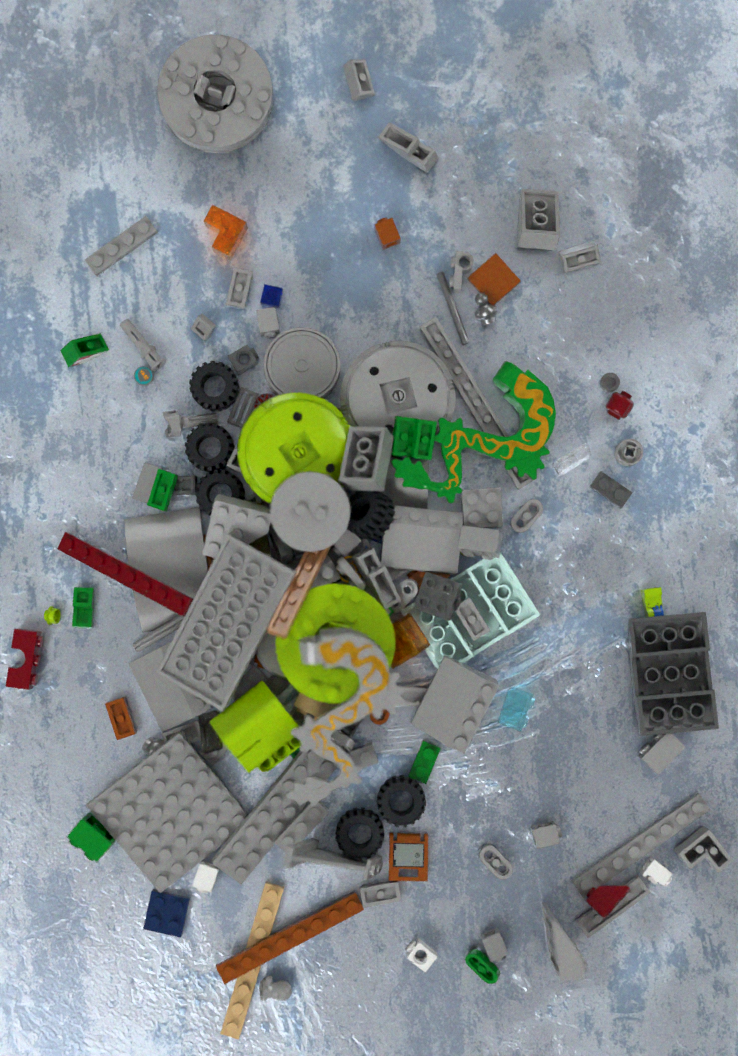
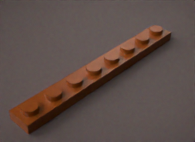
(289, 937)

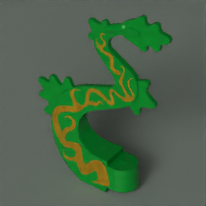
(521, 450)

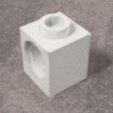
(205, 877)
(424, 962)

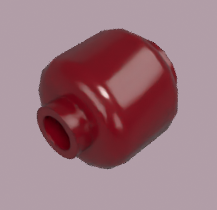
(619, 405)

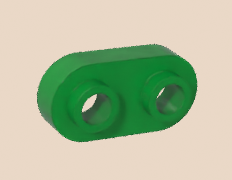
(482, 966)

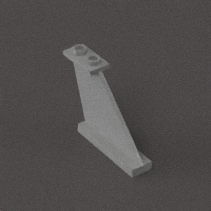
(309, 852)

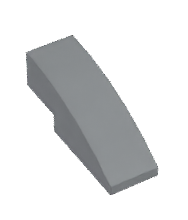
(408, 147)
(376, 577)

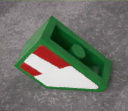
(84, 349)

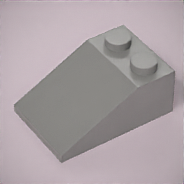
(538, 219)

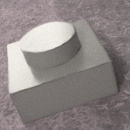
(203, 327)

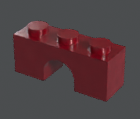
(28, 642)

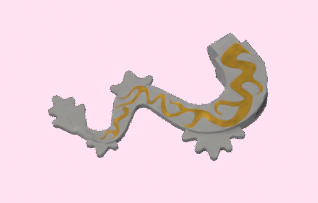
(375, 692)

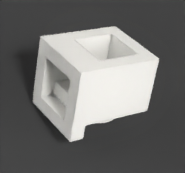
(656, 872)

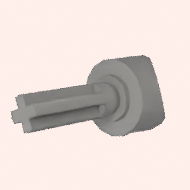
(176, 423)

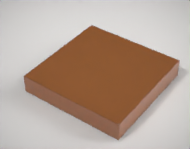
(494, 279)

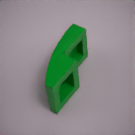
(83, 607)

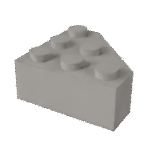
(238, 518)

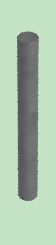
(452, 307)

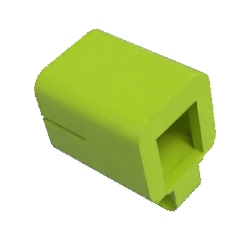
(257, 729)

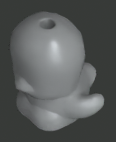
(277, 990)

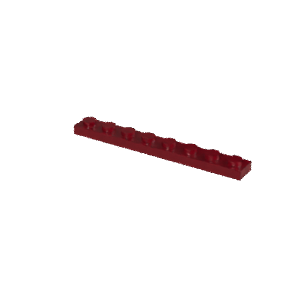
(125, 574)

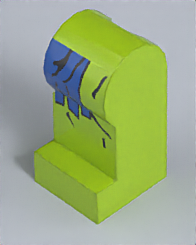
(652, 601)

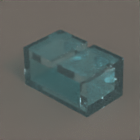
(515, 708)

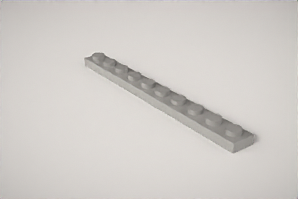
(468, 388)

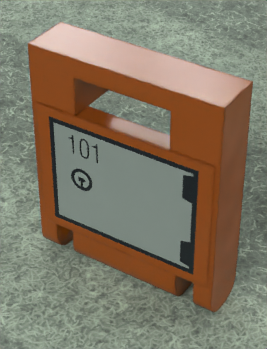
(408, 853)

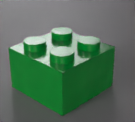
(91, 838)

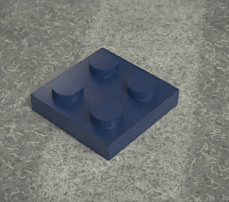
(166, 913)

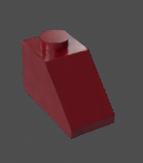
(606, 898)

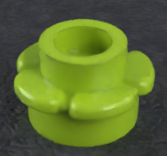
(52, 615)

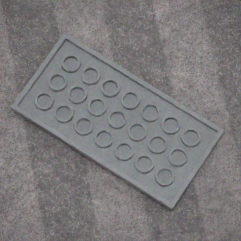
(226, 622)

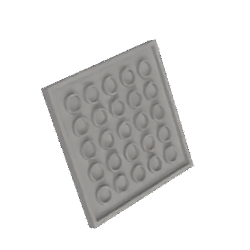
(168, 812)

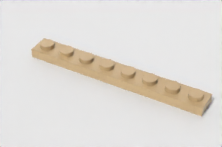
(245, 984)

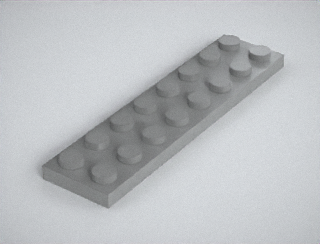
(269, 817)

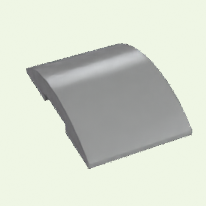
(169, 550)

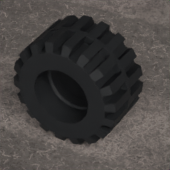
(203, 374)
(201, 433)
(211, 480)
(370, 514)
(396, 817)
(354, 849)

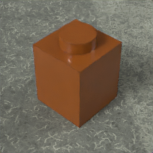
(387, 233)

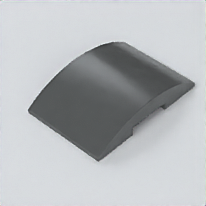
(671, 674)

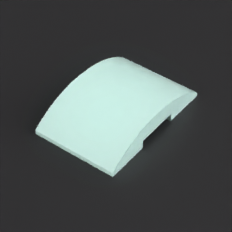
(497, 598)

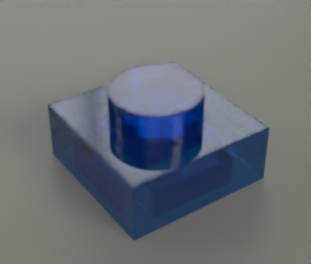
(271, 296)

